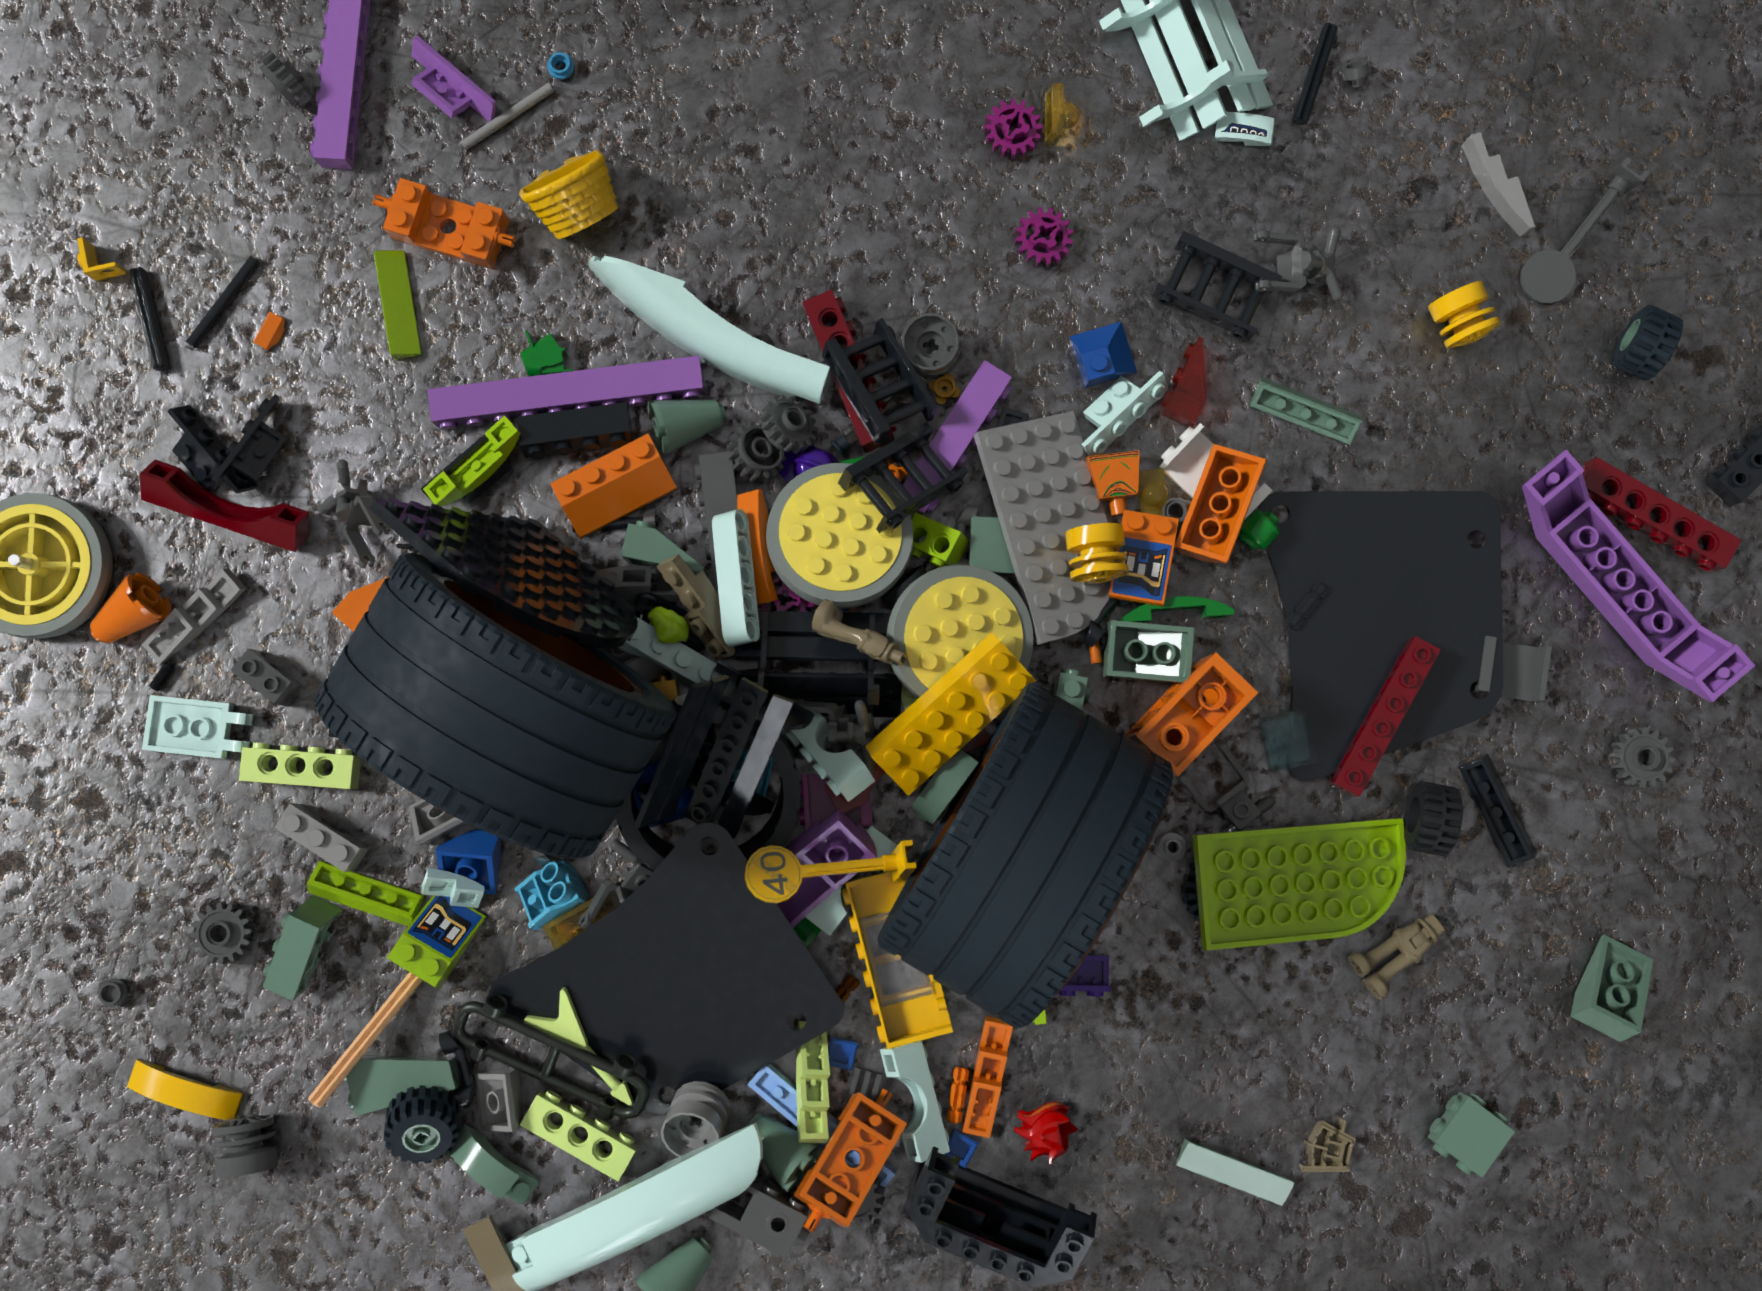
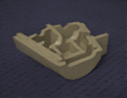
(1328, 1148)

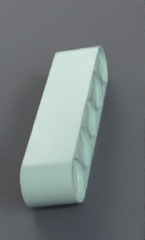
(735, 578)

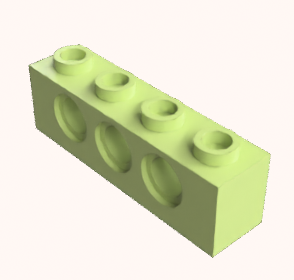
(255, 766)
(563, 1136)

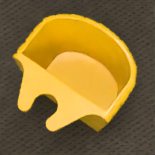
(572, 194)

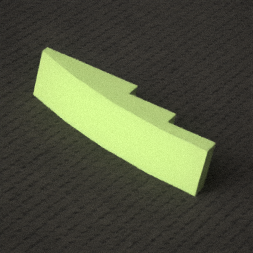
(812, 1089)

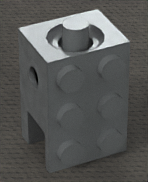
(769, 1219)

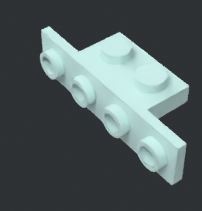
(1119, 409)

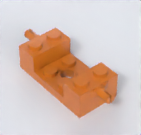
(419, 218)
(833, 1187)

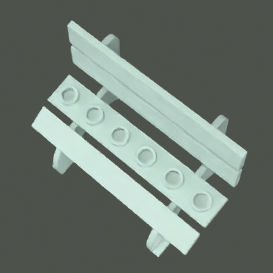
(1234, 59)

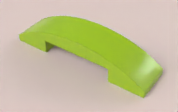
(477, 468)

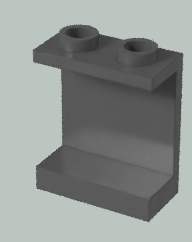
(1523, 671)

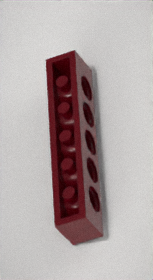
(819, 311)
(1718, 543)
(1384, 716)

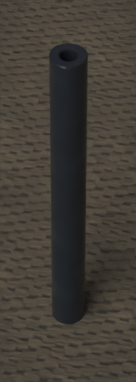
(223, 300)

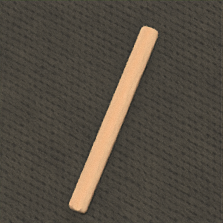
(364, 1040)

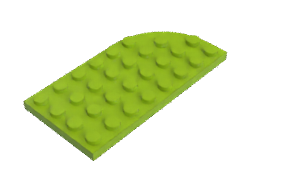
(1296, 881)

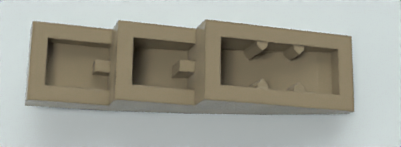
(492, 1254)

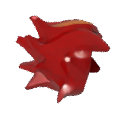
(1046, 1130)

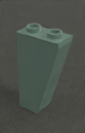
(381, 1078)

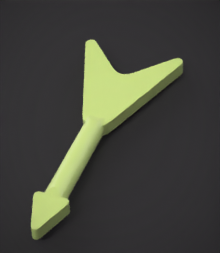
(569, 1028)

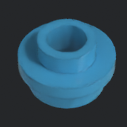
(558, 59)

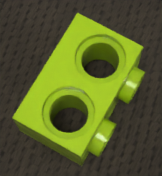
(936, 538)

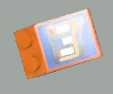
(1149, 557)

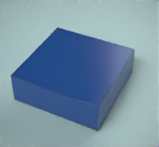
(842, 1052)
(961, 1146)

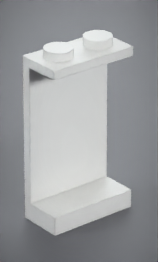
(1188, 461)

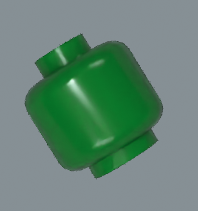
(1259, 529)

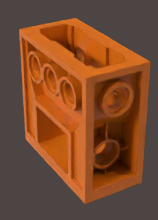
(1181, 721)

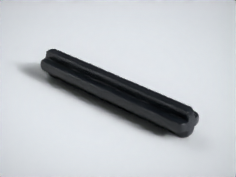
(1315, 73)
(148, 319)

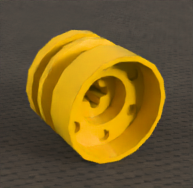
(1464, 315)
(1097, 556)

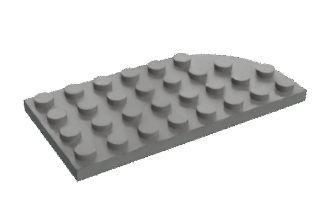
(1039, 494)

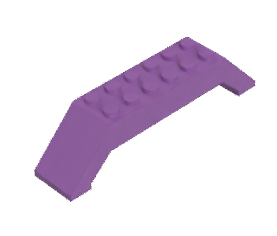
(1625, 585)

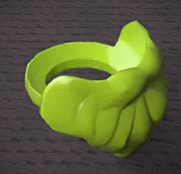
(668, 625)

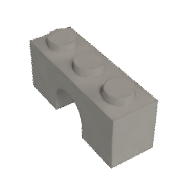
(331, 845)

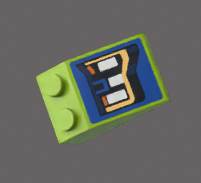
(436, 940)

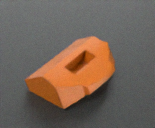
(270, 331)

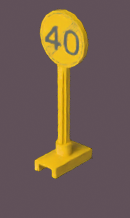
(776, 873)

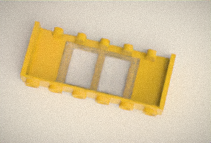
(907, 1000)

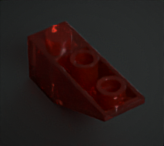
(1190, 392)

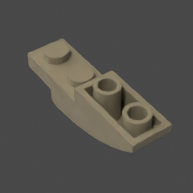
(702, 601)

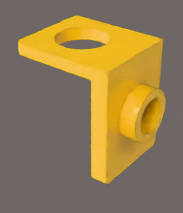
(88, 262)

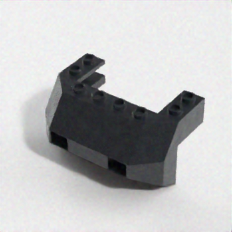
(997, 1223)

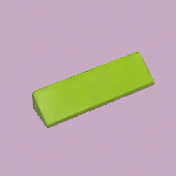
(397, 303)
(364, 893)

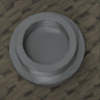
(113, 992)

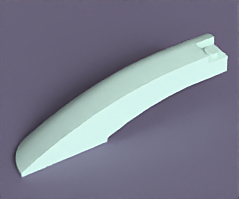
(698, 330)
(637, 1210)

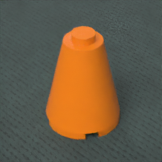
(130, 609)

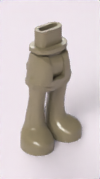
(828, 623)
(1412, 943)

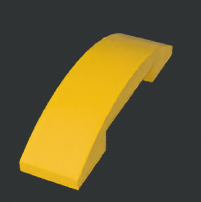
(183, 1092)

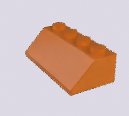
(613, 486)
(1219, 505)

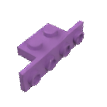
(447, 85)

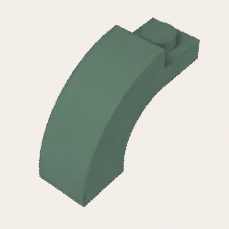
(943, 786)
(490, 1168)

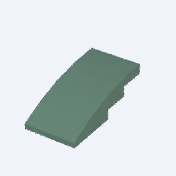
(989, 547)

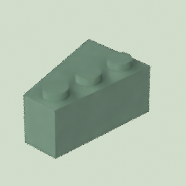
(299, 947)

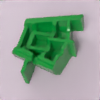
(544, 356)

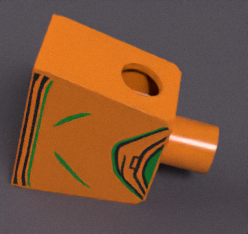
(1115, 478)

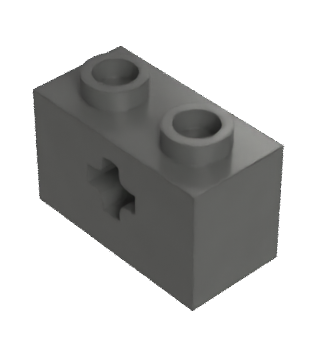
(266, 677)

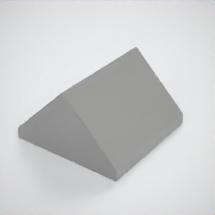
(431, 822)
(499, 1100)

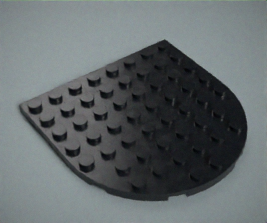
(517, 569)

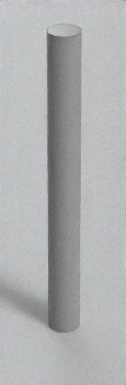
(507, 116)

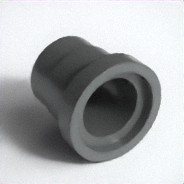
(1170, 508)

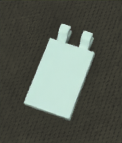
(192, 727)

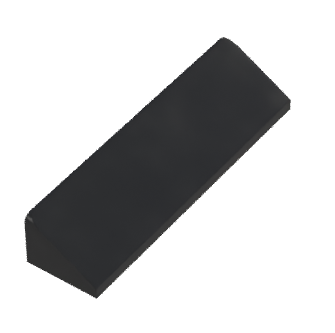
(1498, 810)

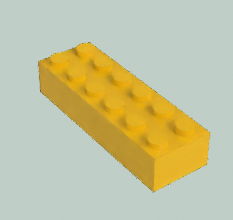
(949, 714)

